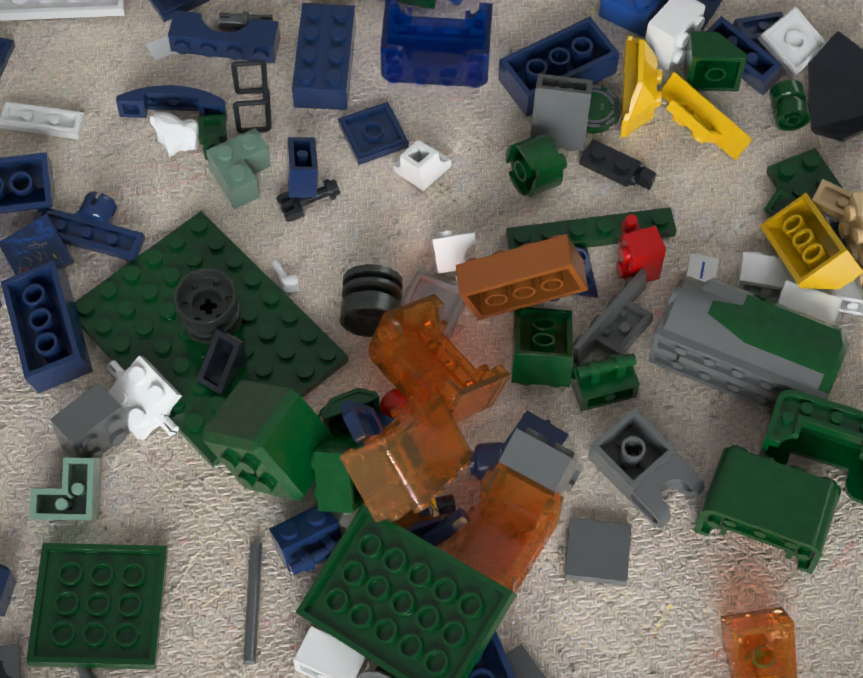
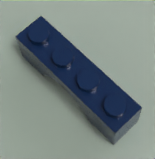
(254, 42)

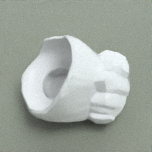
(175, 133)

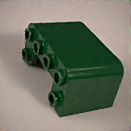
(817, 432)
(770, 504)

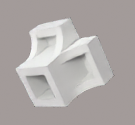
(421, 165)
(449, 250)

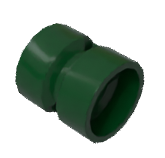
(789, 105)

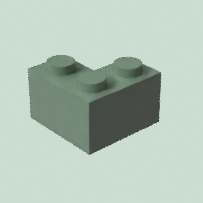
(235, 164)
(77, 497)

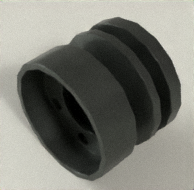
(206, 292)
(366, 296)

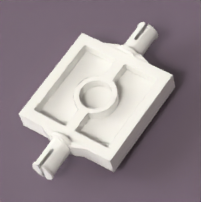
(144, 397)

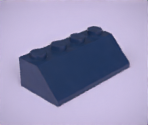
(26, 182)

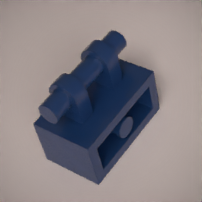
(306, 539)

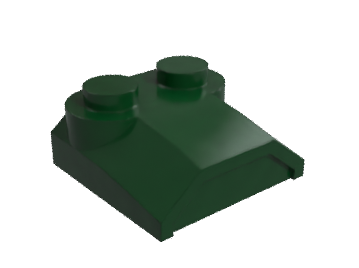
(331, 413)

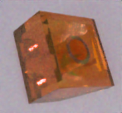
(760, 644)

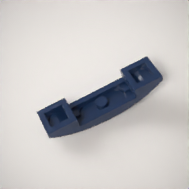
(169, 97)

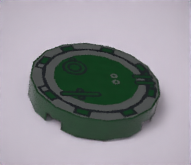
(603, 110)

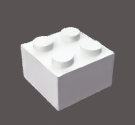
(671, 28)

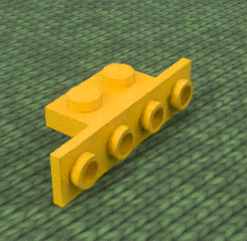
(703, 117)

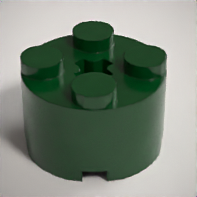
(535, 165)

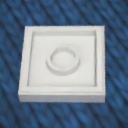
(792, 41)

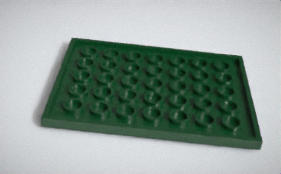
(137, 317)

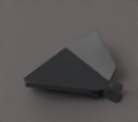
(836, 89)

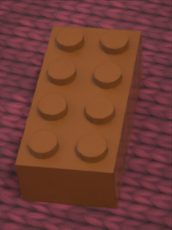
(521, 276)

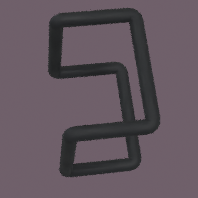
(264, 89)

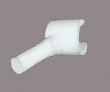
(289, 282)

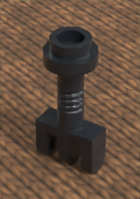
(293, 205)

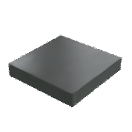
(598, 551)

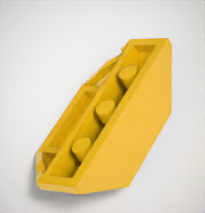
(639, 85)

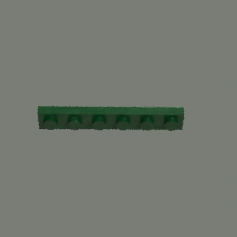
(592, 230)

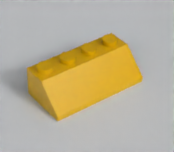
(810, 246)

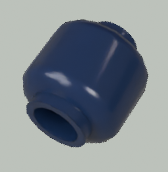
(485, 457)

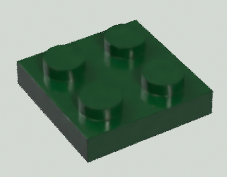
(801, 173)

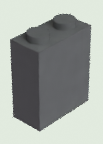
(562, 110)

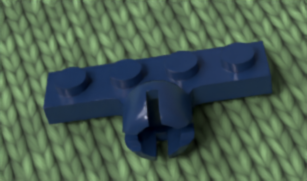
(93, 230)

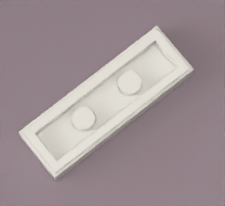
(42, 120)

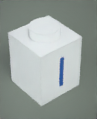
(702, 267)

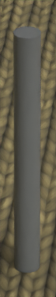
(252, 606)

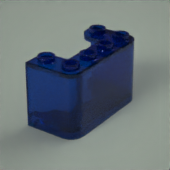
(435, 48)

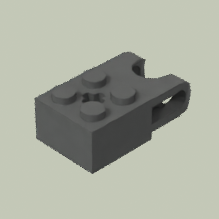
(540, 462)
(648, 473)

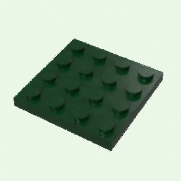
(98, 606)

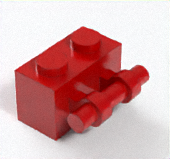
(639, 250)

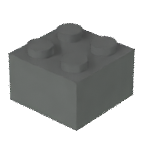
(90, 424)

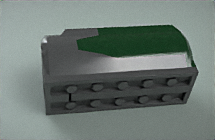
(746, 343)

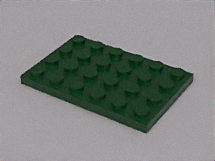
(404, 602)

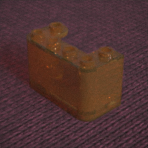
(421, 359)
(409, 458)
(507, 527)

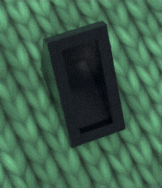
(222, 362)

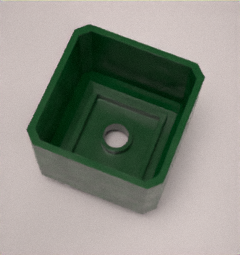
(267, 439)

